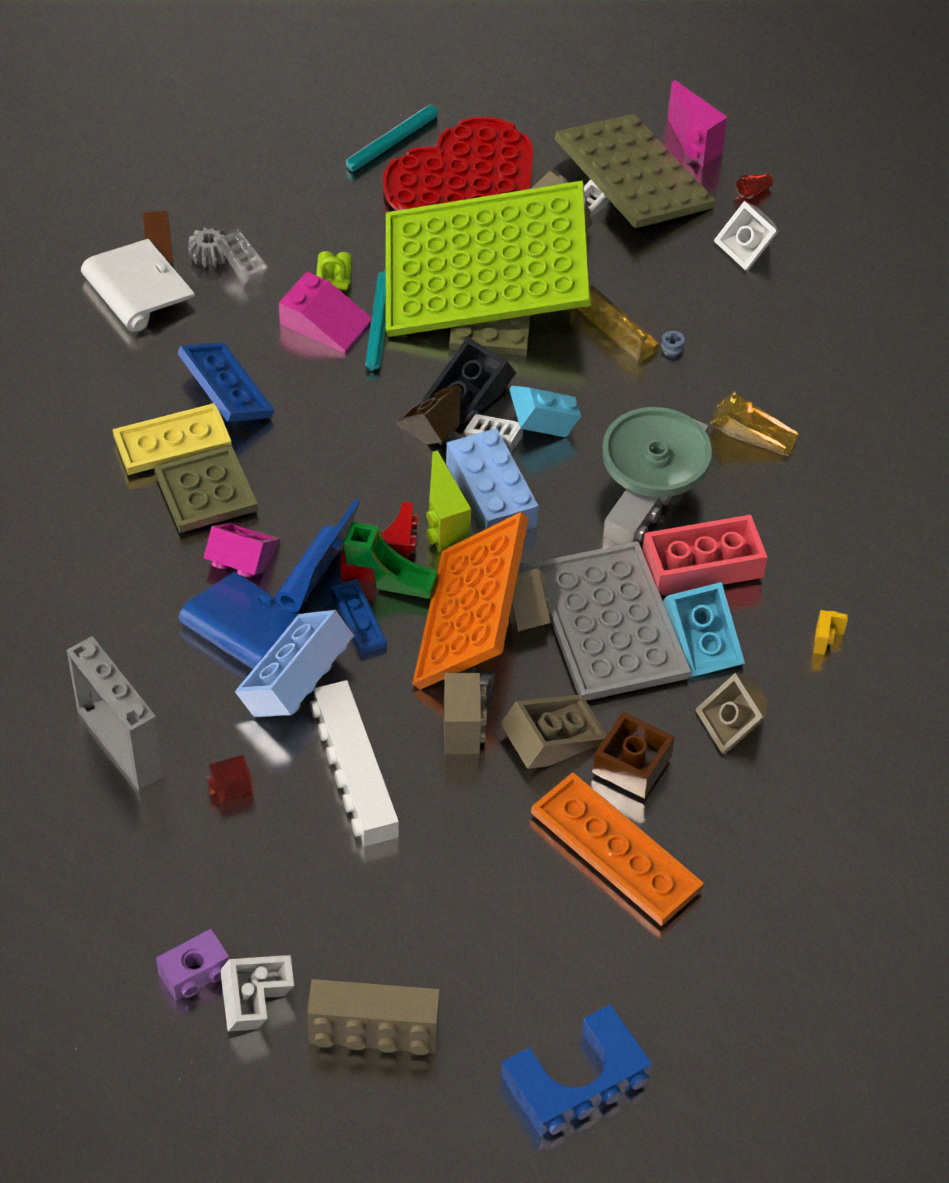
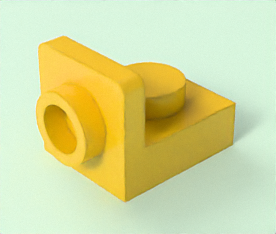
(827, 625)

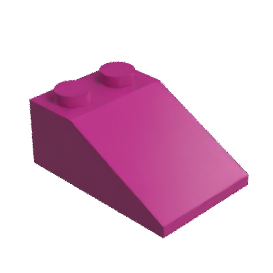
(696, 124)
(323, 313)

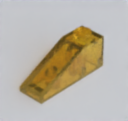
(752, 425)

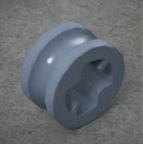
(672, 349)

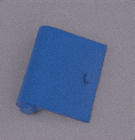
(314, 562)
(237, 618)

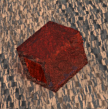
(230, 779)

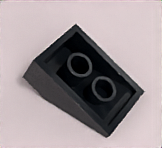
(478, 373)

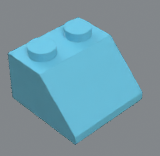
(545, 410)

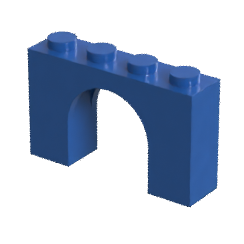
(555, 1105)

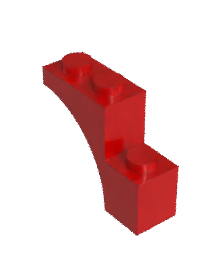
(397, 536)

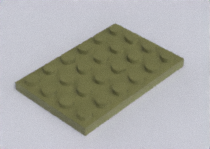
(634, 170)

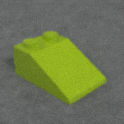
(448, 510)

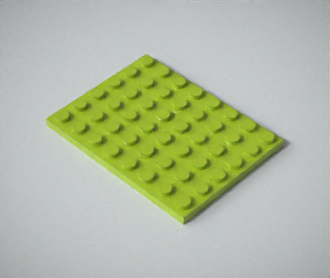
(487, 259)

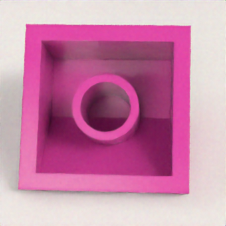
(240, 549)

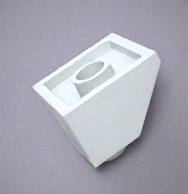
(746, 235)

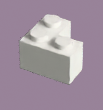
(248, 983)

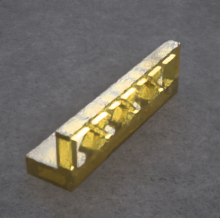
(619, 326)

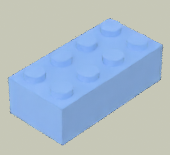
(490, 479)
(294, 664)

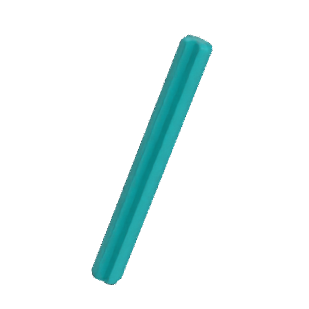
(391, 138)
(377, 326)

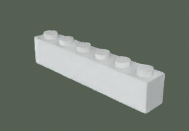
(355, 764)

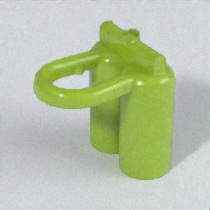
(335, 268)

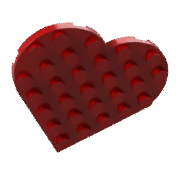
(468, 162)

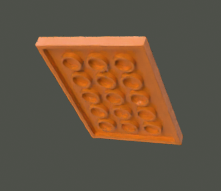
(471, 601)

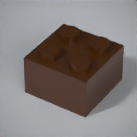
(633, 754)

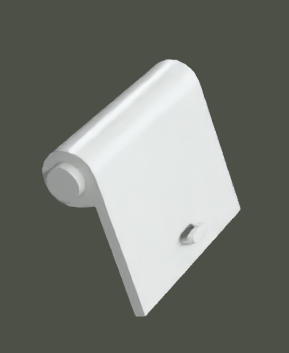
(135, 282)

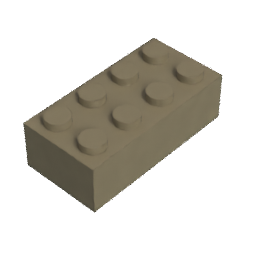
(373, 1016)

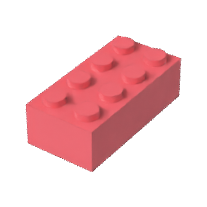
(705, 554)

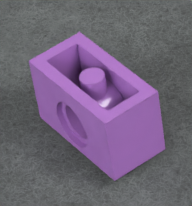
(200, 950)

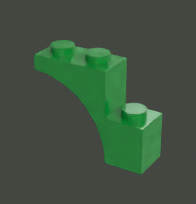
(392, 572)

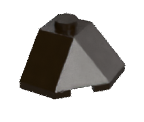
(434, 418)

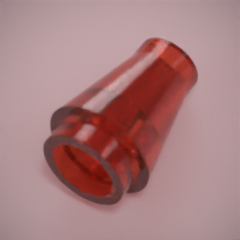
(751, 185)

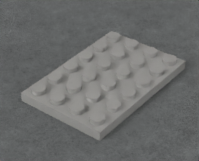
(611, 621)

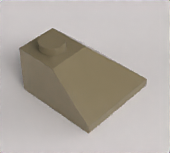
(733, 711)

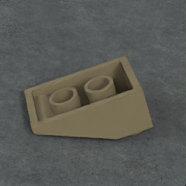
(552, 729)

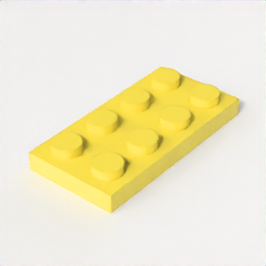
(171, 438)

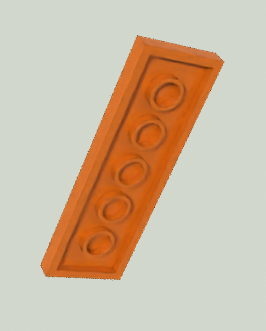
(617, 848)

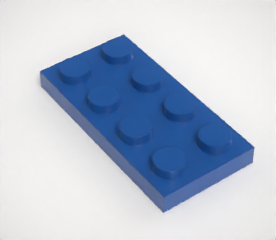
(226, 382)

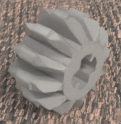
(205, 249)

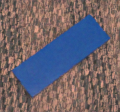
(359, 617)

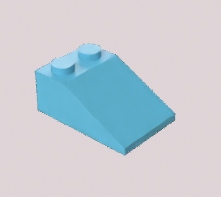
(705, 629)

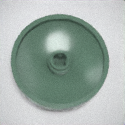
(656, 451)

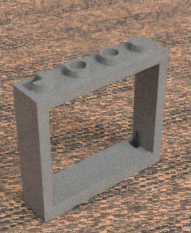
(115, 702)

